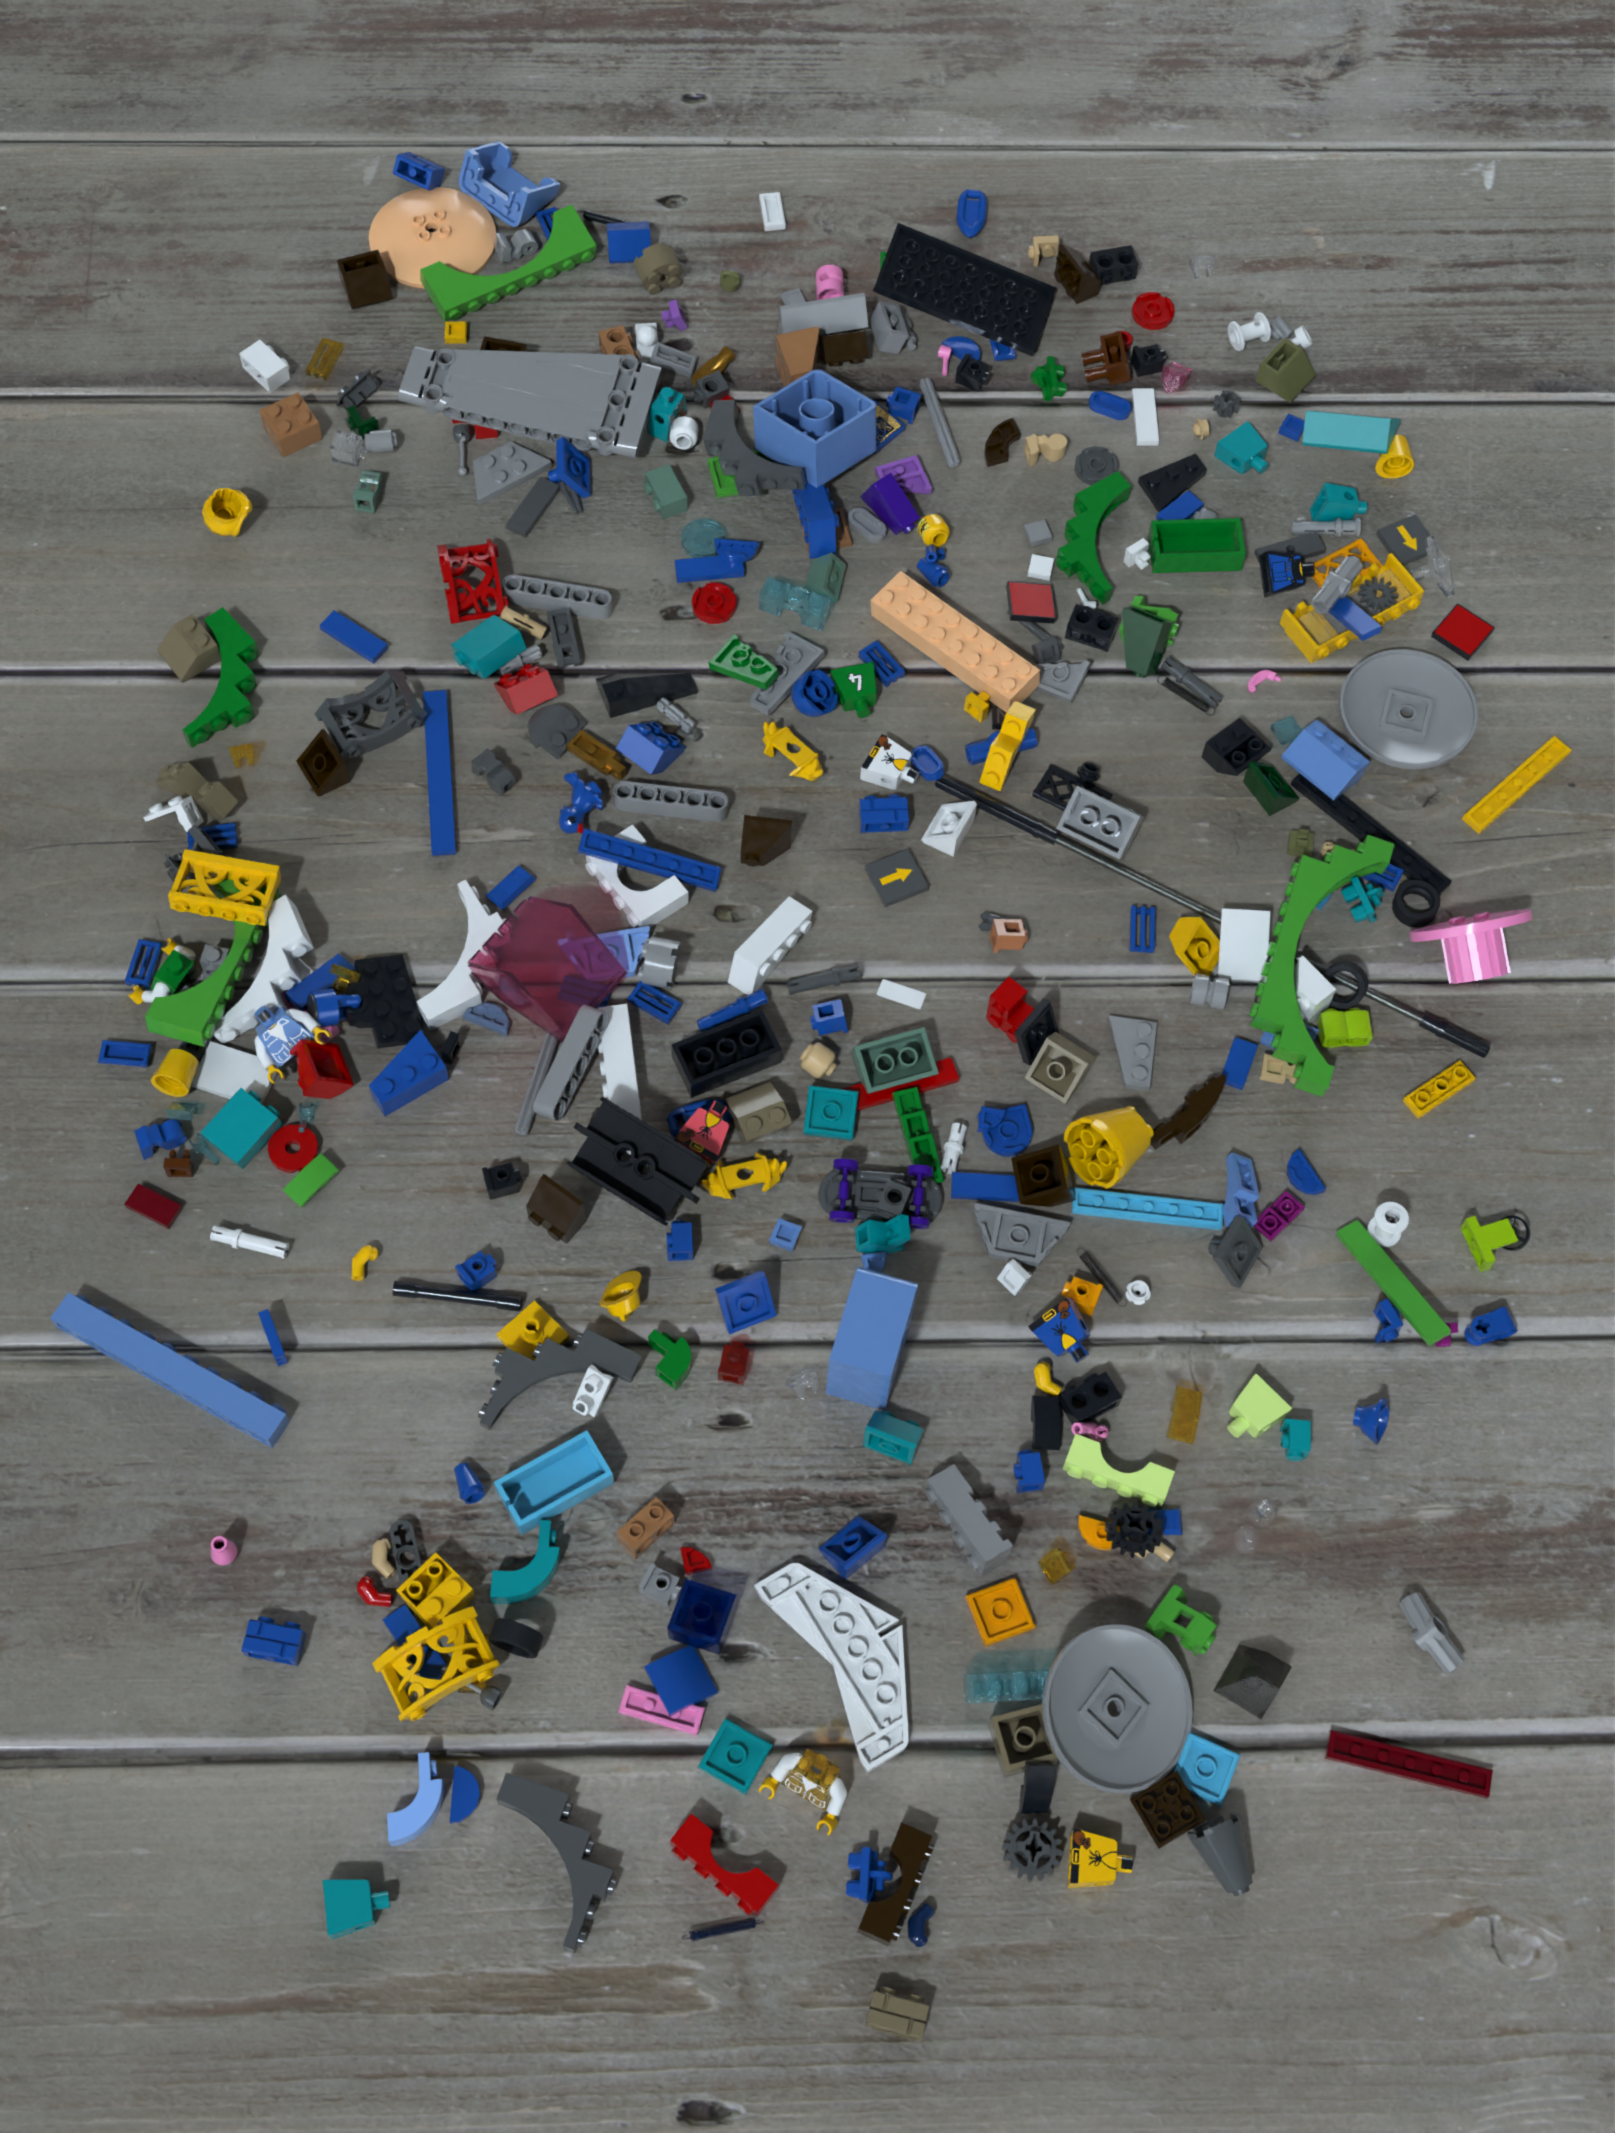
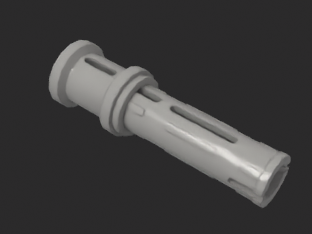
(1337, 527)

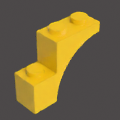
(1006, 745)

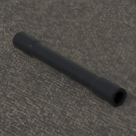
(499, 1301)

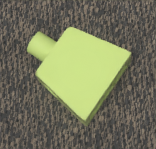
(1257, 1409)

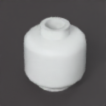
(684, 433)

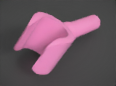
(945, 354)

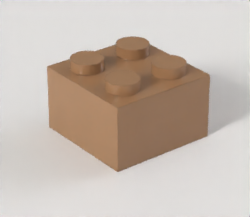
(290, 424)

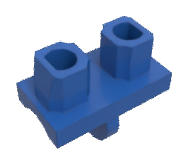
(871, 1875)

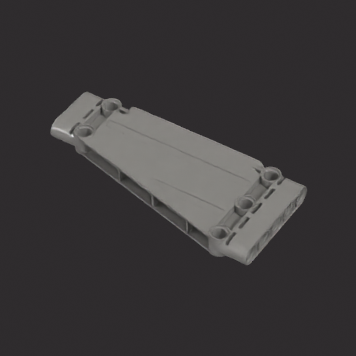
(539, 394)

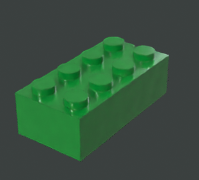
(1196, 545)

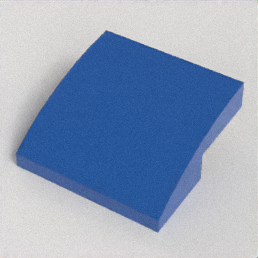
(680, 1680)

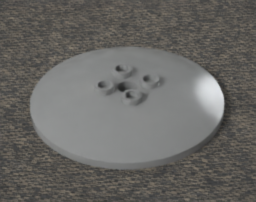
(1413, 682)
(1151, 1701)

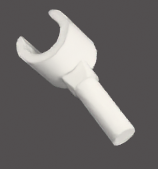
(1092, 604)

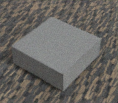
(1037, 533)

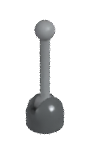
(461, 435)
(489, 1695)

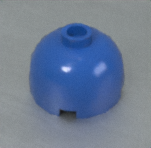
(814, 694)

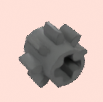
(1226, 404)

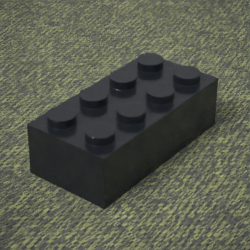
(726, 1053)

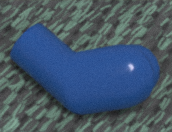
(934, 554)

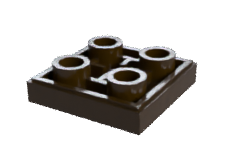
(1168, 1809)

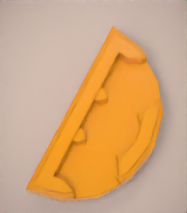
(1094, 1533)

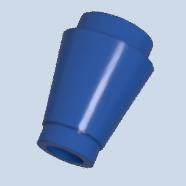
(933, 572)
(469, 1485)

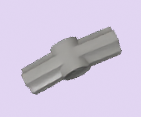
(1430, 1633)

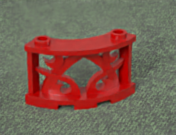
(478, 556)

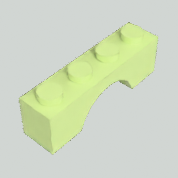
(1147, 1484)

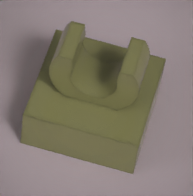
(1300, 843)

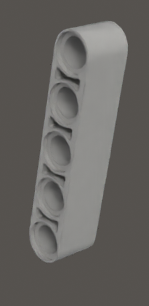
(557, 596)
(661, 794)
(571, 1062)

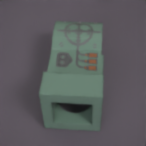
(368, 490)

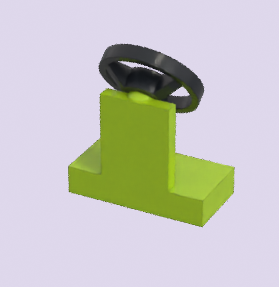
(1490, 1237)

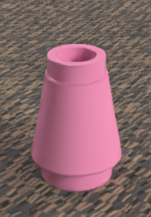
(224, 1555)

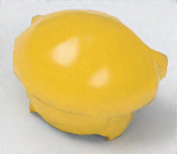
(226, 511)

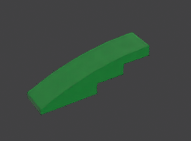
(916, 1131)

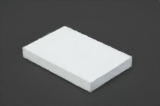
(1243, 944)
(228, 1069)

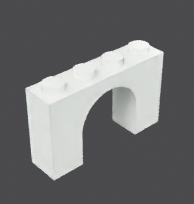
(641, 907)

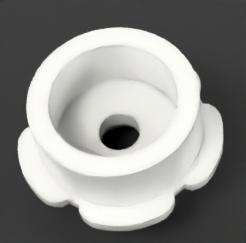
(1139, 1286)

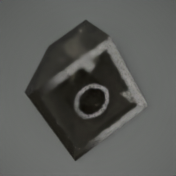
(1252, 1679)

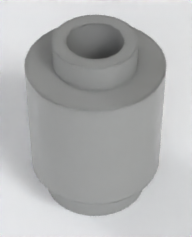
(380, 441)

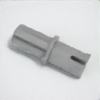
(527, 656)

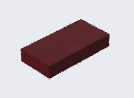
(153, 1206)

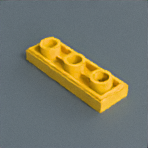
(1430, 1096)

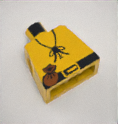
(1094, 1860)

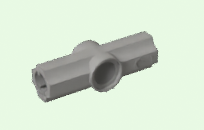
(1337, 584)

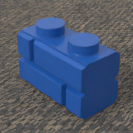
(418, 171)
(883, 814)
(274, 1641)

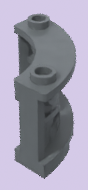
(370, 739)

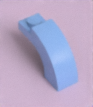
(421, 1813)

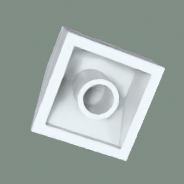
(1312, 990)

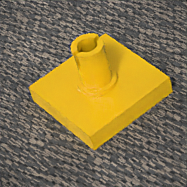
(529, 1329)

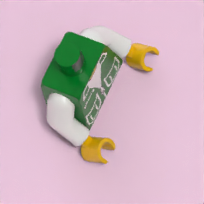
(171, 976)

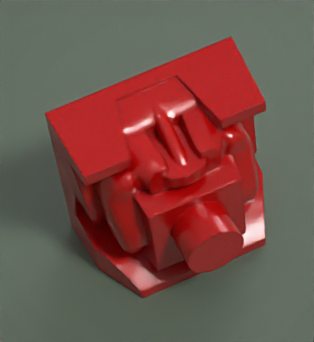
(321, 1069)

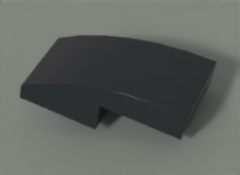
(1046, 1423)
(1037, 1788)

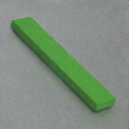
(1393, 1283)

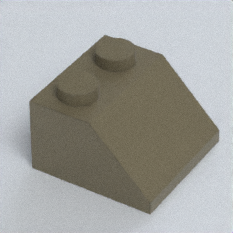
(189, 648)
(1060, 1067)
(758, 1113)

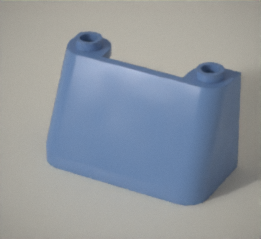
(500, 188)

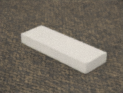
(1145, 417)

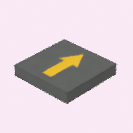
(1405, 539)
(896, 878)

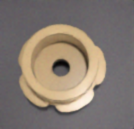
(1201, 428)

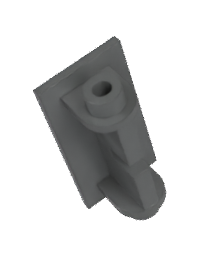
(362, 383)

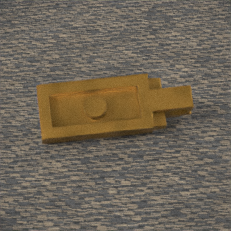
(596, 755)

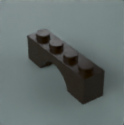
(882, 1917)

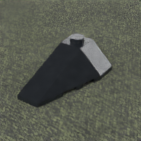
(636, 691)

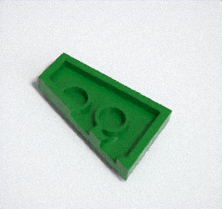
(743, 664)

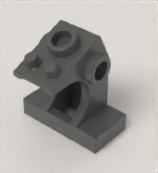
(202, 843)

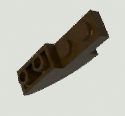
(1194, 1113)

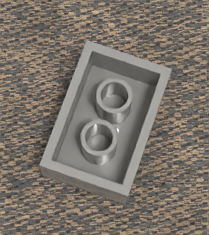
(1100, 822)

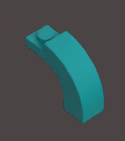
(525, 1583)

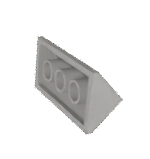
(828, 314)

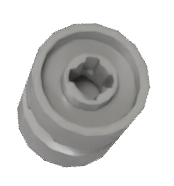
(1209, 991)

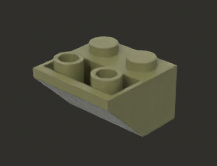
(1286, 371)

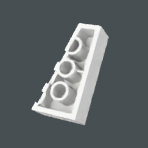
(768, 945)

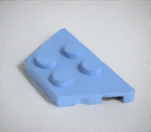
(627, 946)

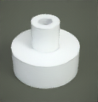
(1302, 337)

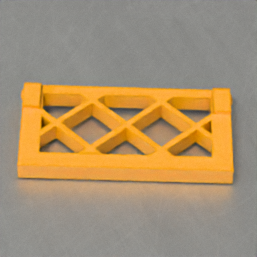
(1366, 555)

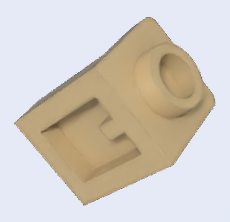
(1043, 247)

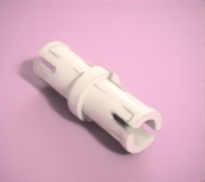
(953, 1148)

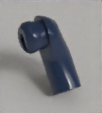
(916, 1925)

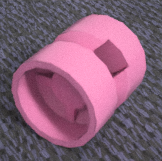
(829, 282)

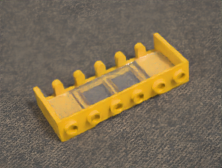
(1322, 634)

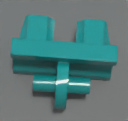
(1364, 910)

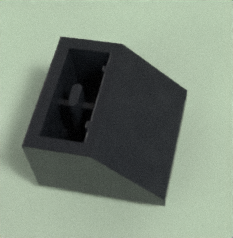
(1234, 749)

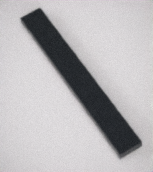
(1361, 825)

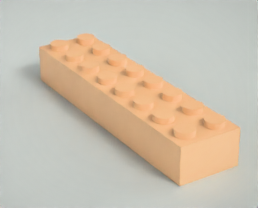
(954, 641)

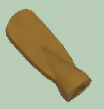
(716, 363)

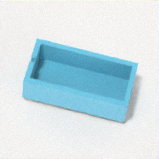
(554, 1482)

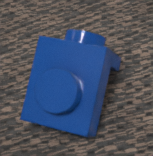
(1389, 1319)

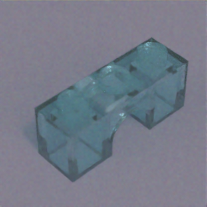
(810, 606)

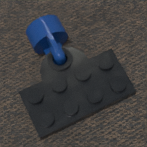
(378, 1001)

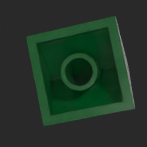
(1269, 787)

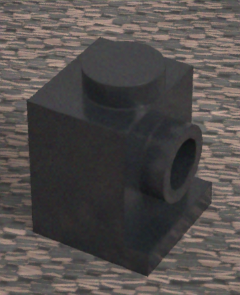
(1148, 360)
(972, 373)
(501, 1187)

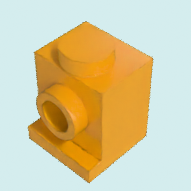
(1087, 1302)

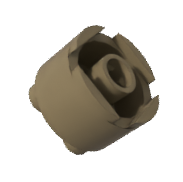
(658, 268)

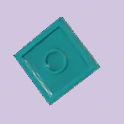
(830, 1113)
(735, 1756)

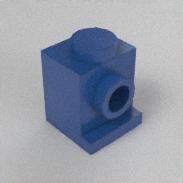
(904, 404)
(829, 1017)
(680, 1241)
(473, 1278)
(1029, 1472)

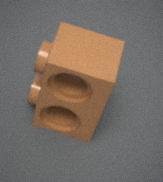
(616, 342)
(645, 1528)

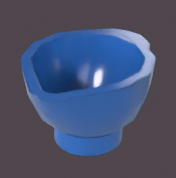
(1372, 1419)

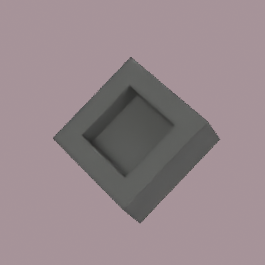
(1046, 651)

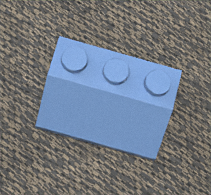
(1325, 760)

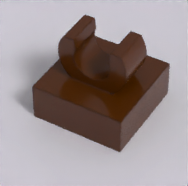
(178, 1166)

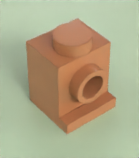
(1007, 935)

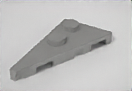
(1062, 679)

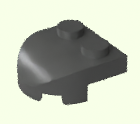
(553, 728)

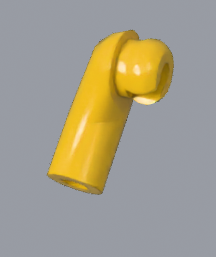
(358, 1261)
(1043, 1379)

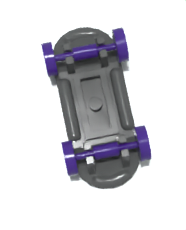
(855, 1193)

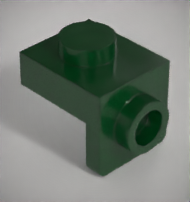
(357, 424)

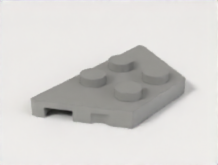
(506, 469)
(1018, 1234)

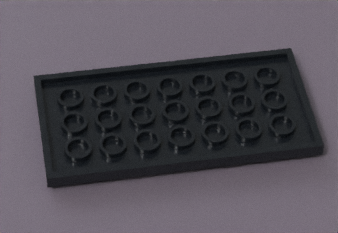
(964, 289)

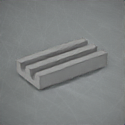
(671, 362)

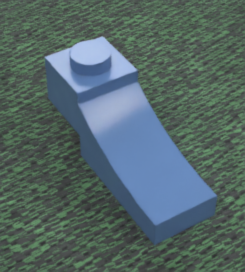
(1241, 1190)

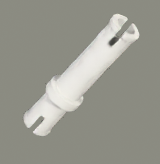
(238, 1238)

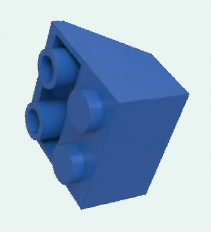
(650, 746)

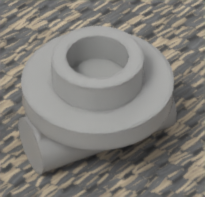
(1280, 329)

